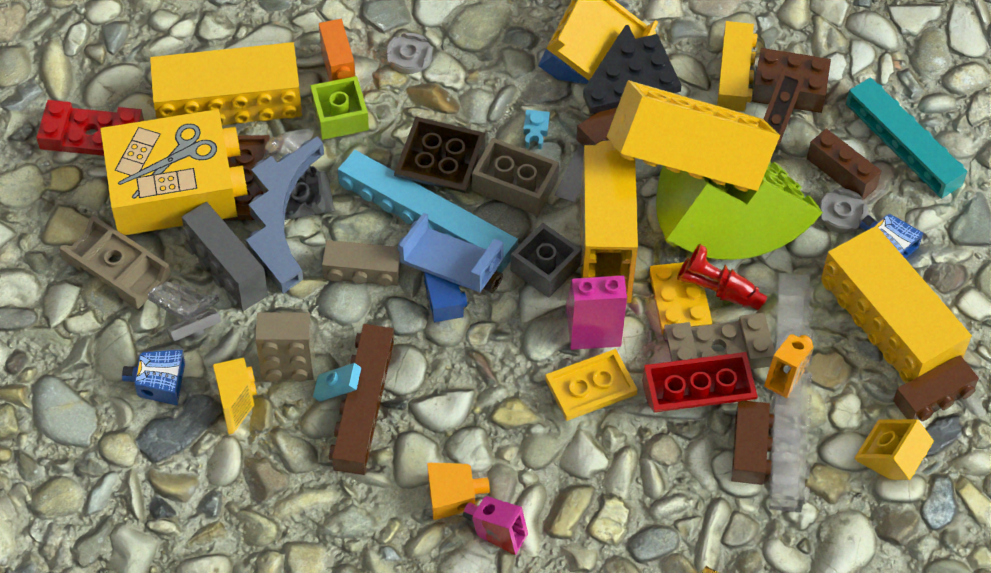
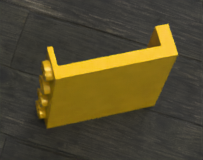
(590, 31)

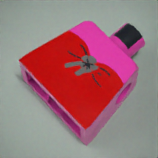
(498, 523)

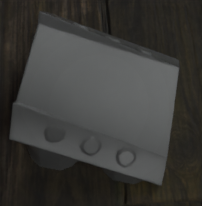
(310, 195)

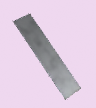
(571, 182)

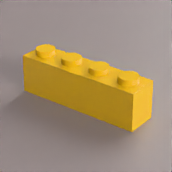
(735, 66)

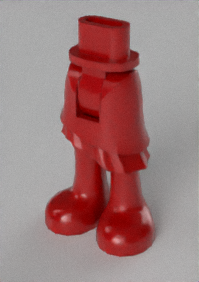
(724, 282)

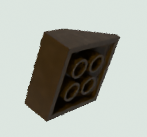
(440, 154)

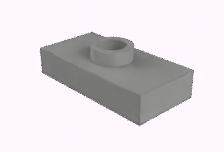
(193, 326)

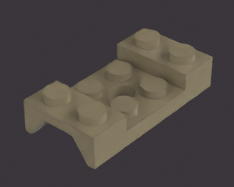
(131, 276)
(746, 335)

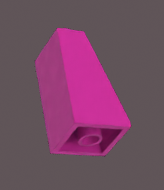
(596, 312)

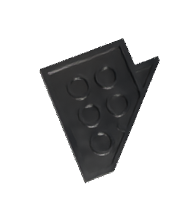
(634, 60)

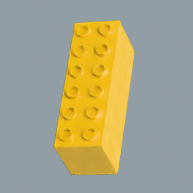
(240, 82)
(692, 137)
(893, 305)

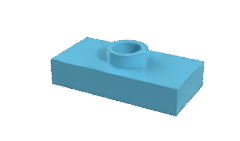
(337, 382)

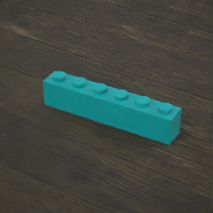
(906, 137)

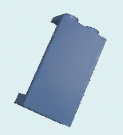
(449, 256)

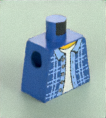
(900, 234)
(157, 375)

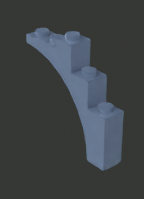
(269, 210)

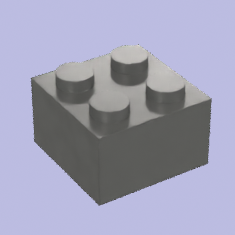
(545, 260)

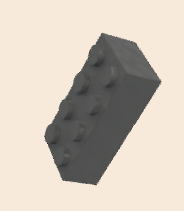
(224, 256)

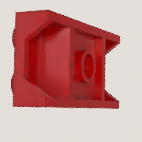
(65, 127)

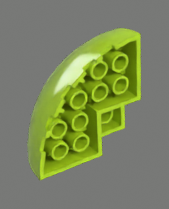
(730, 220)

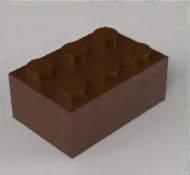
(811, 67)

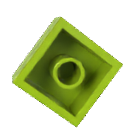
(339, 107)

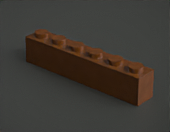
(362, 405)

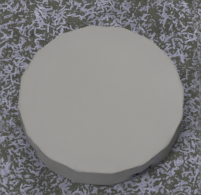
(409, 53)
(842, 211)

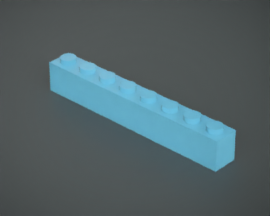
(410, 200)

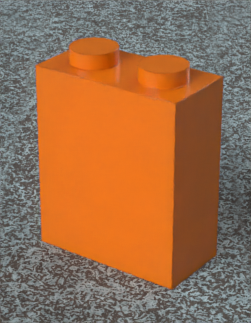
(336, 50)

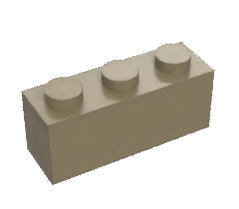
(361, 263)

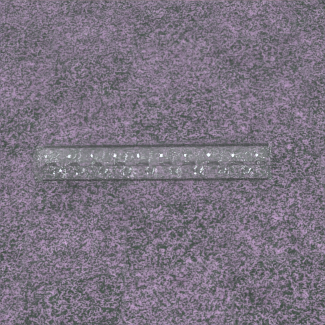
(790, 413)

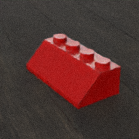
(698, 382)

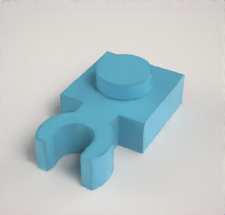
(536, 127)

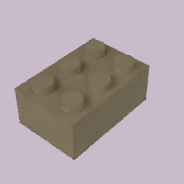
(515, 176)
(285, 346)

